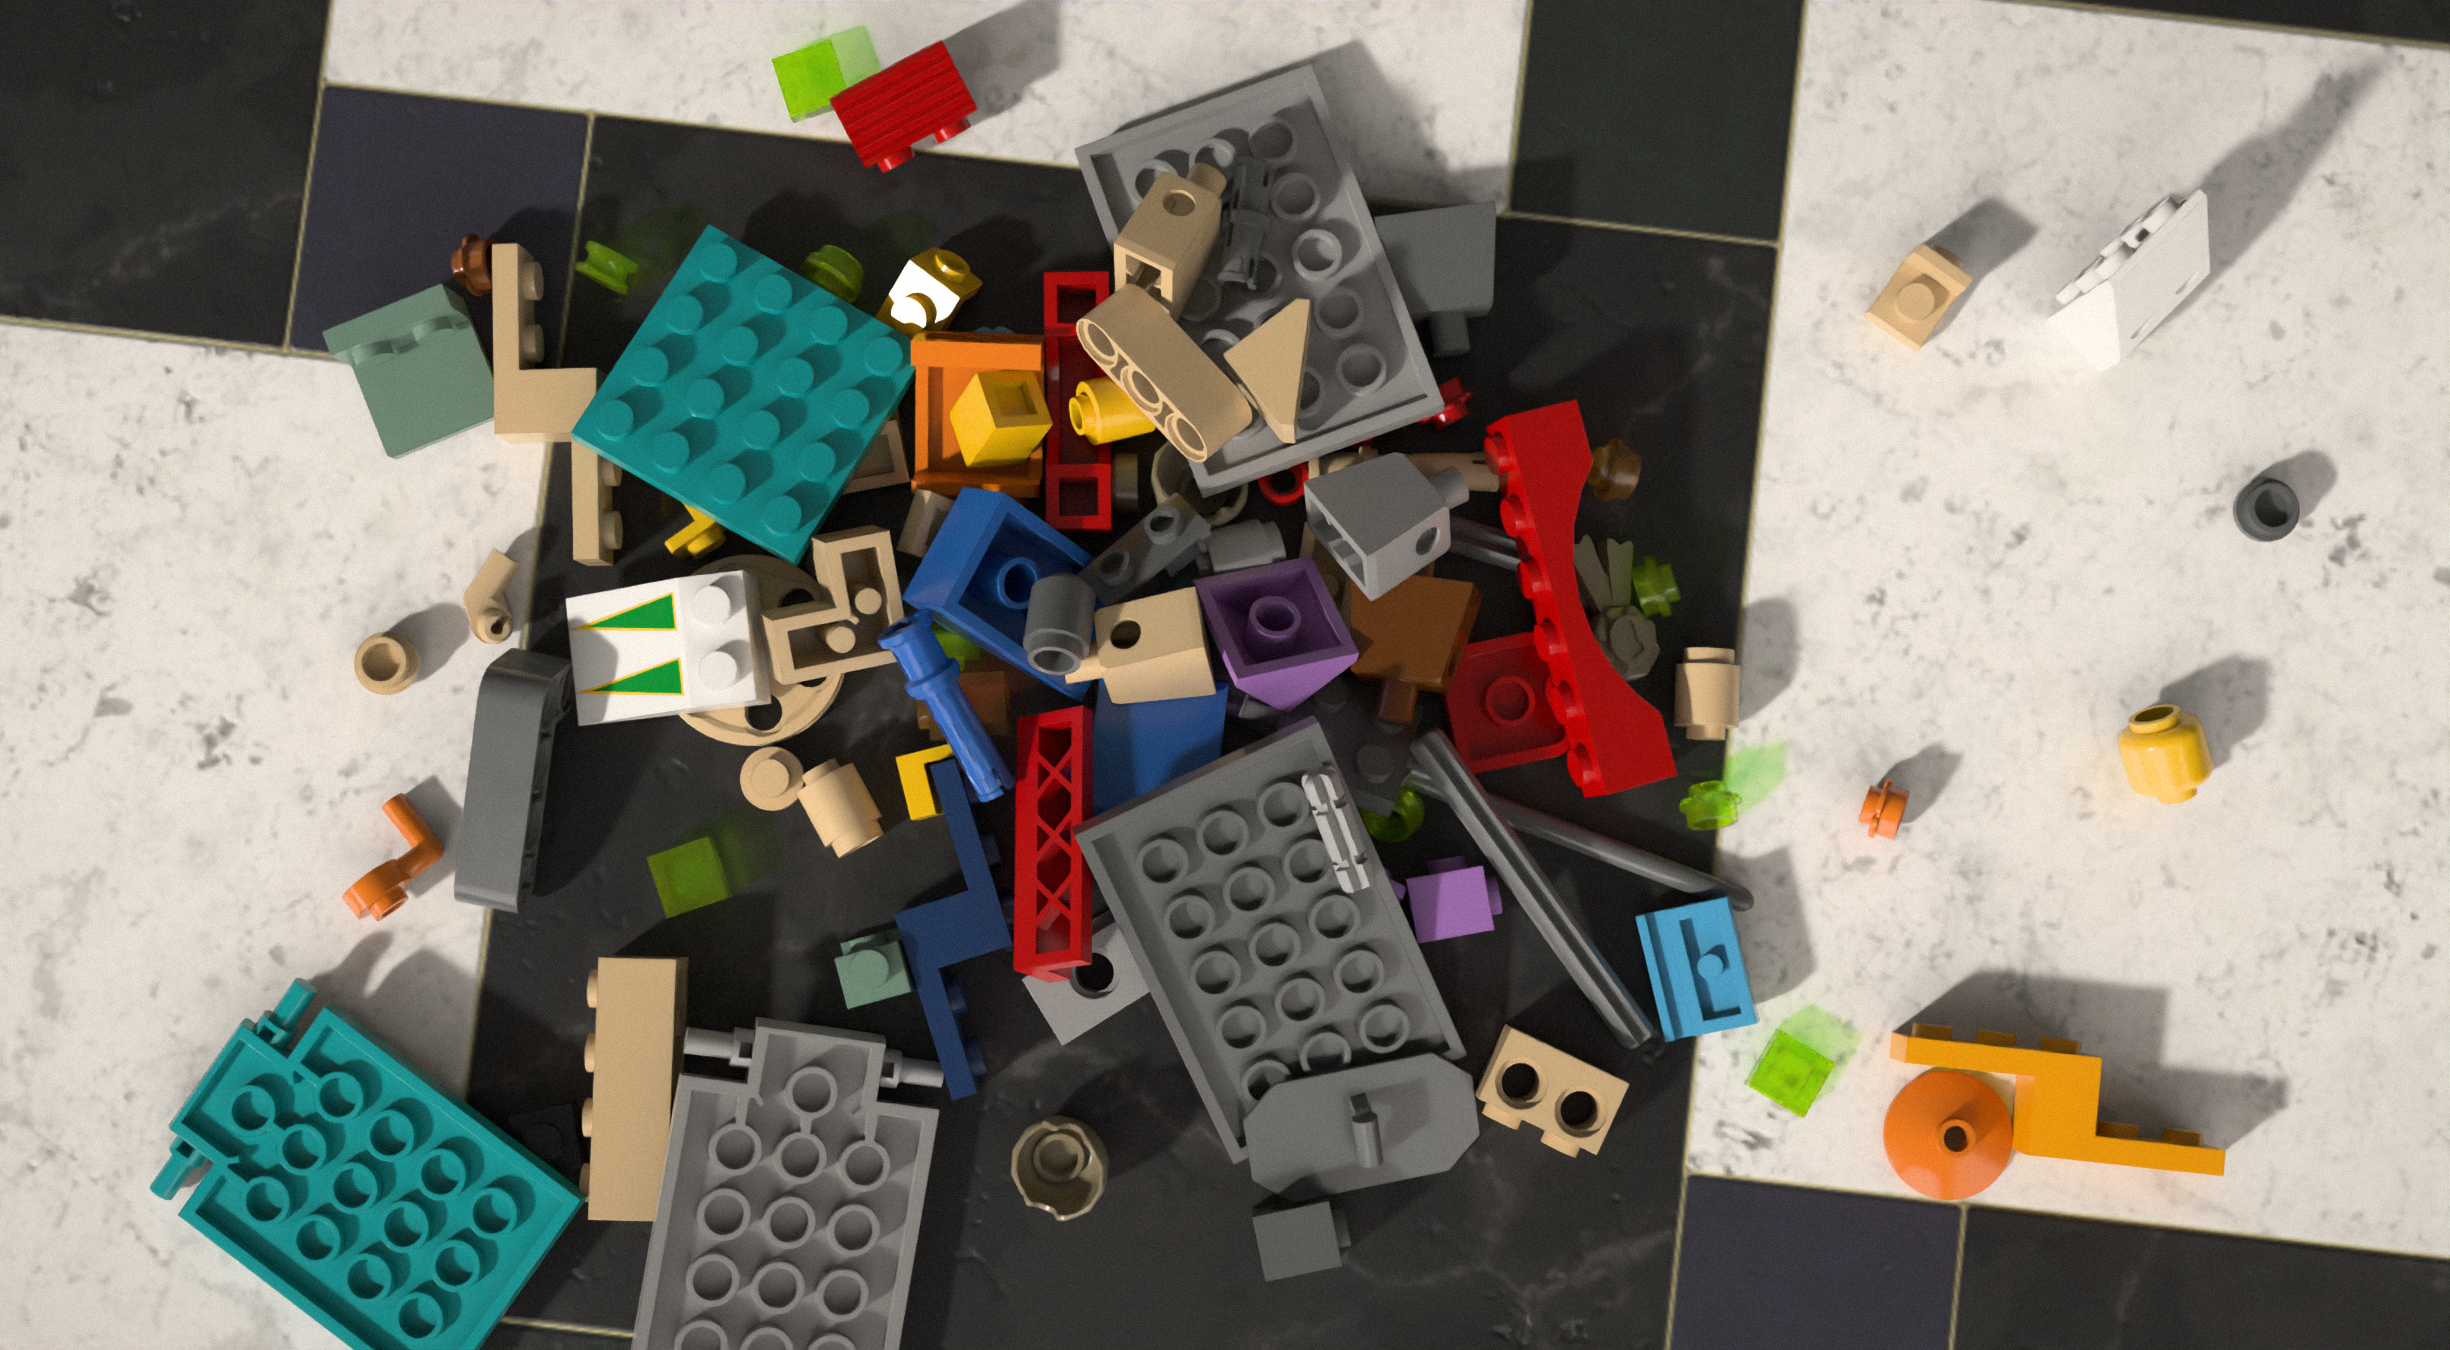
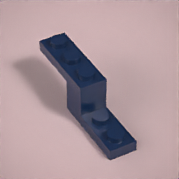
(957, 930)

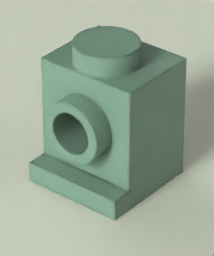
(874, 968)

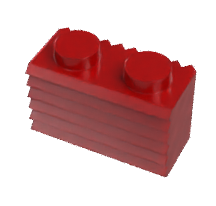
(903, 106)

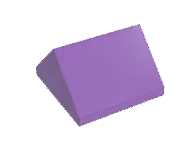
(1277, 630)

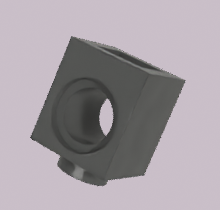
(1299, 1237)

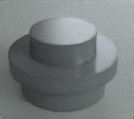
(2266, 510)

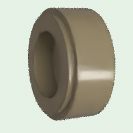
(1125, 484)

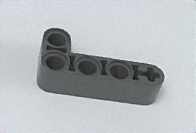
(508, 777)

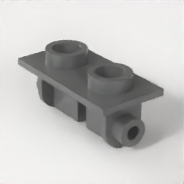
(1162, 540)

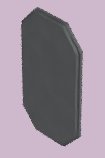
(1361, 1126)

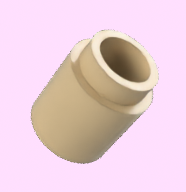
(1707, 693)
(840, 807)

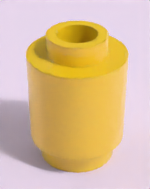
(1106, 412)

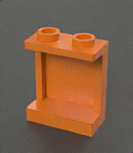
(943, 370)

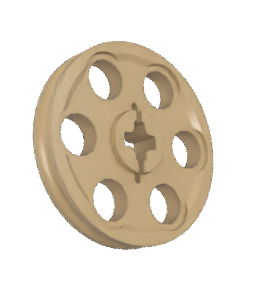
(800, 704)

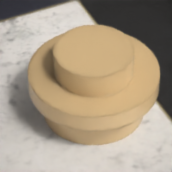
(387, 663)
(772, 778)

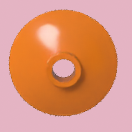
(1917, 1128)

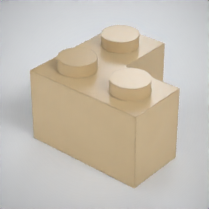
(841, 629)

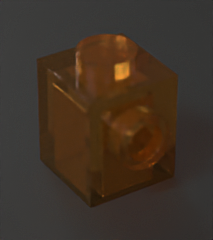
(988, 696)

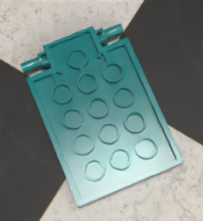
(362, 1184)

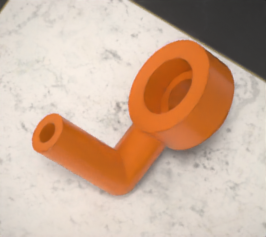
(383, 888)

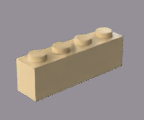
(635, 1080)

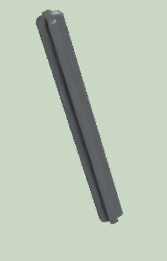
(1531, 887)

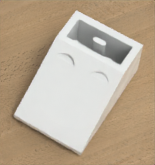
(2136, 281)

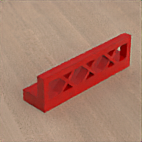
(1050, 868)

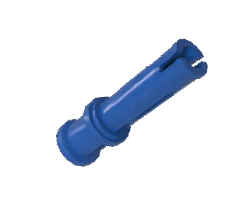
(934, 680)

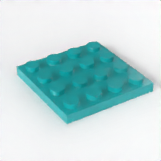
(749, 395)

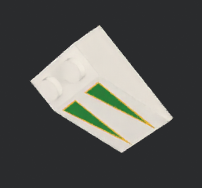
(668, 648)

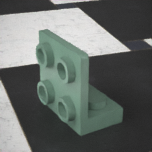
(418, 369)

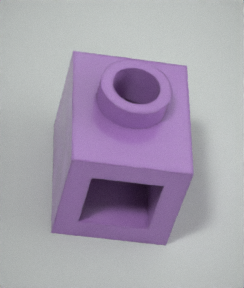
(1451, 900)

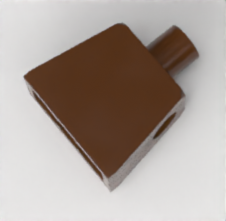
(1412, 640)

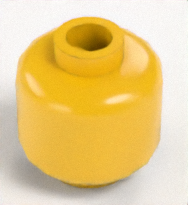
(2165, 753)

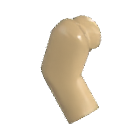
(486, 600)

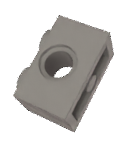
(1074, 1007)

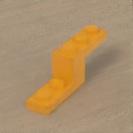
(2058, 1101)

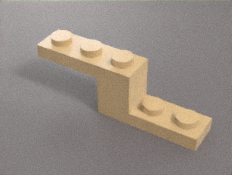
(548, 403)

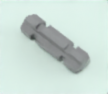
(1338, 829)

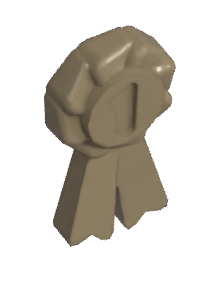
(1617, 626)

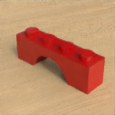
(1075, 469)

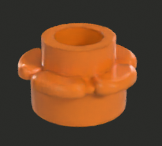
(1884, 809)

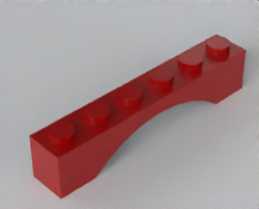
(1611, 730)

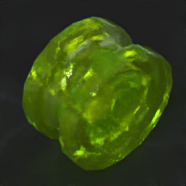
(606, 267)

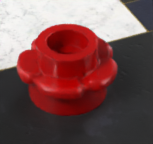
(1454, 400)

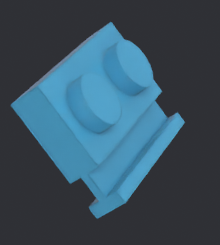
(1697, 968)

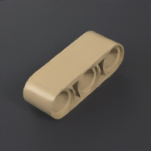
(1164, 372)

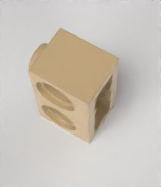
(1555, 1078)

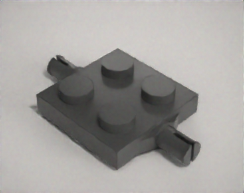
(1368, 751)

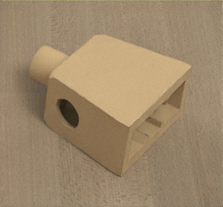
(1171, 236)
(1150, 649)

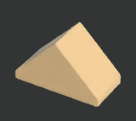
(1272, 367)

